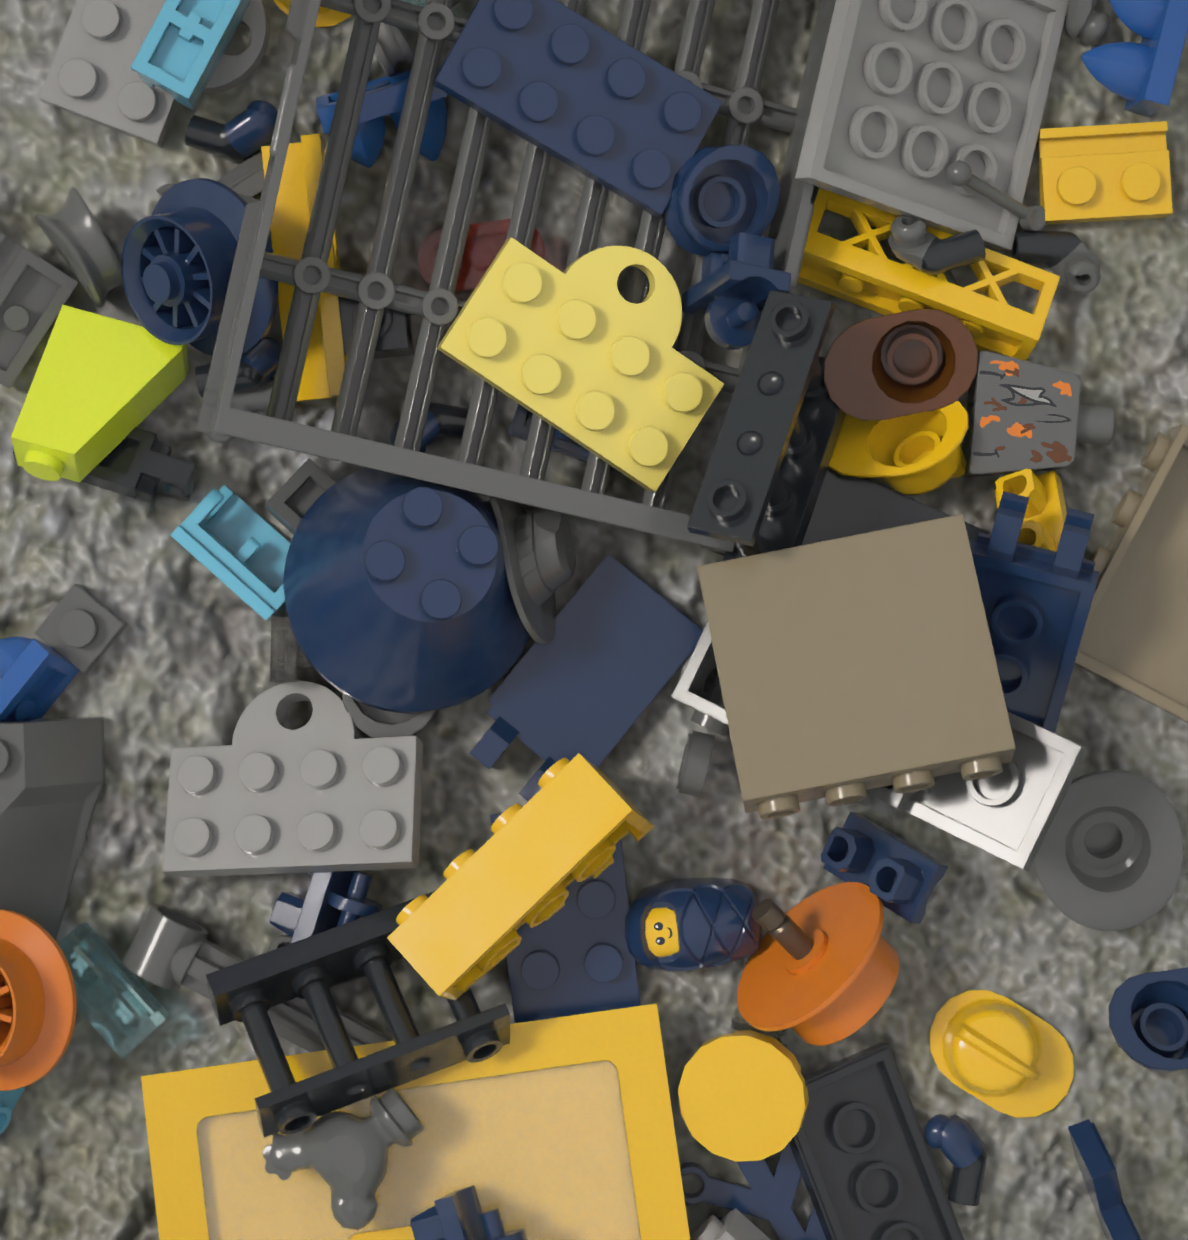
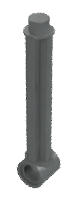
(176, 952)

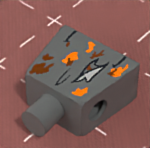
(1027, 418)

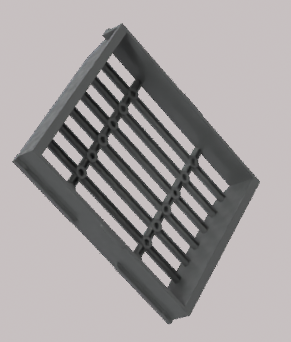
(439, 305)

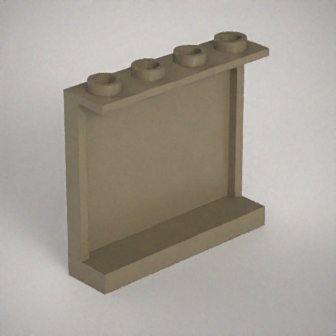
(1141, 596)
(856, 666)

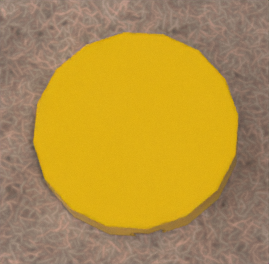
(743, 1096)

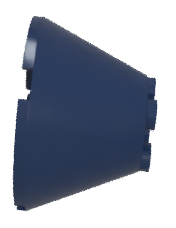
(402, 593)

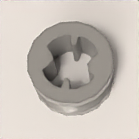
(391, 48)

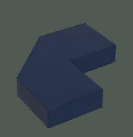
(1101, 1182)

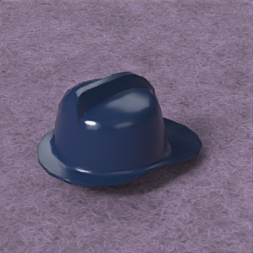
(1152, 1019)

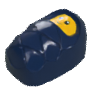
(692, 924)

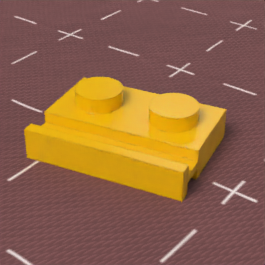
(1104, 172)

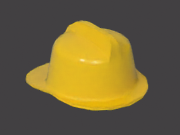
(906, 451)
(1001, 1053)

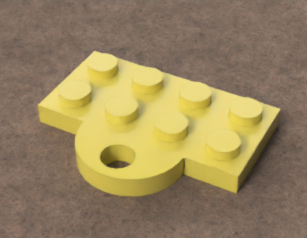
(587, 354)

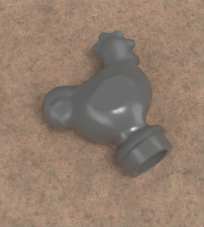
(347, 1154)

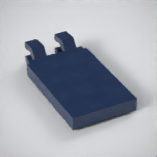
(1035, 608)
(596, 676)

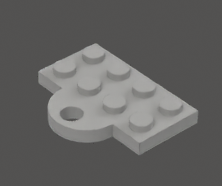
(95, 58)
(294, 796)

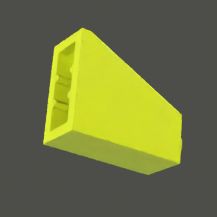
(91, 392)

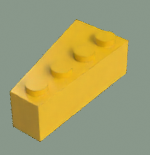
(516, 876)

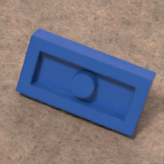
(1148, 69)
(383, 98)
(30, 678)

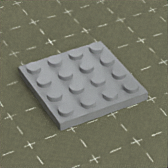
(926, 87)

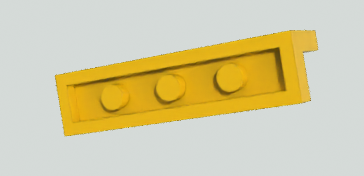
(288, 231)
(893, 287)

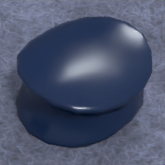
(721, 195)

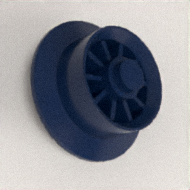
(182, 264)

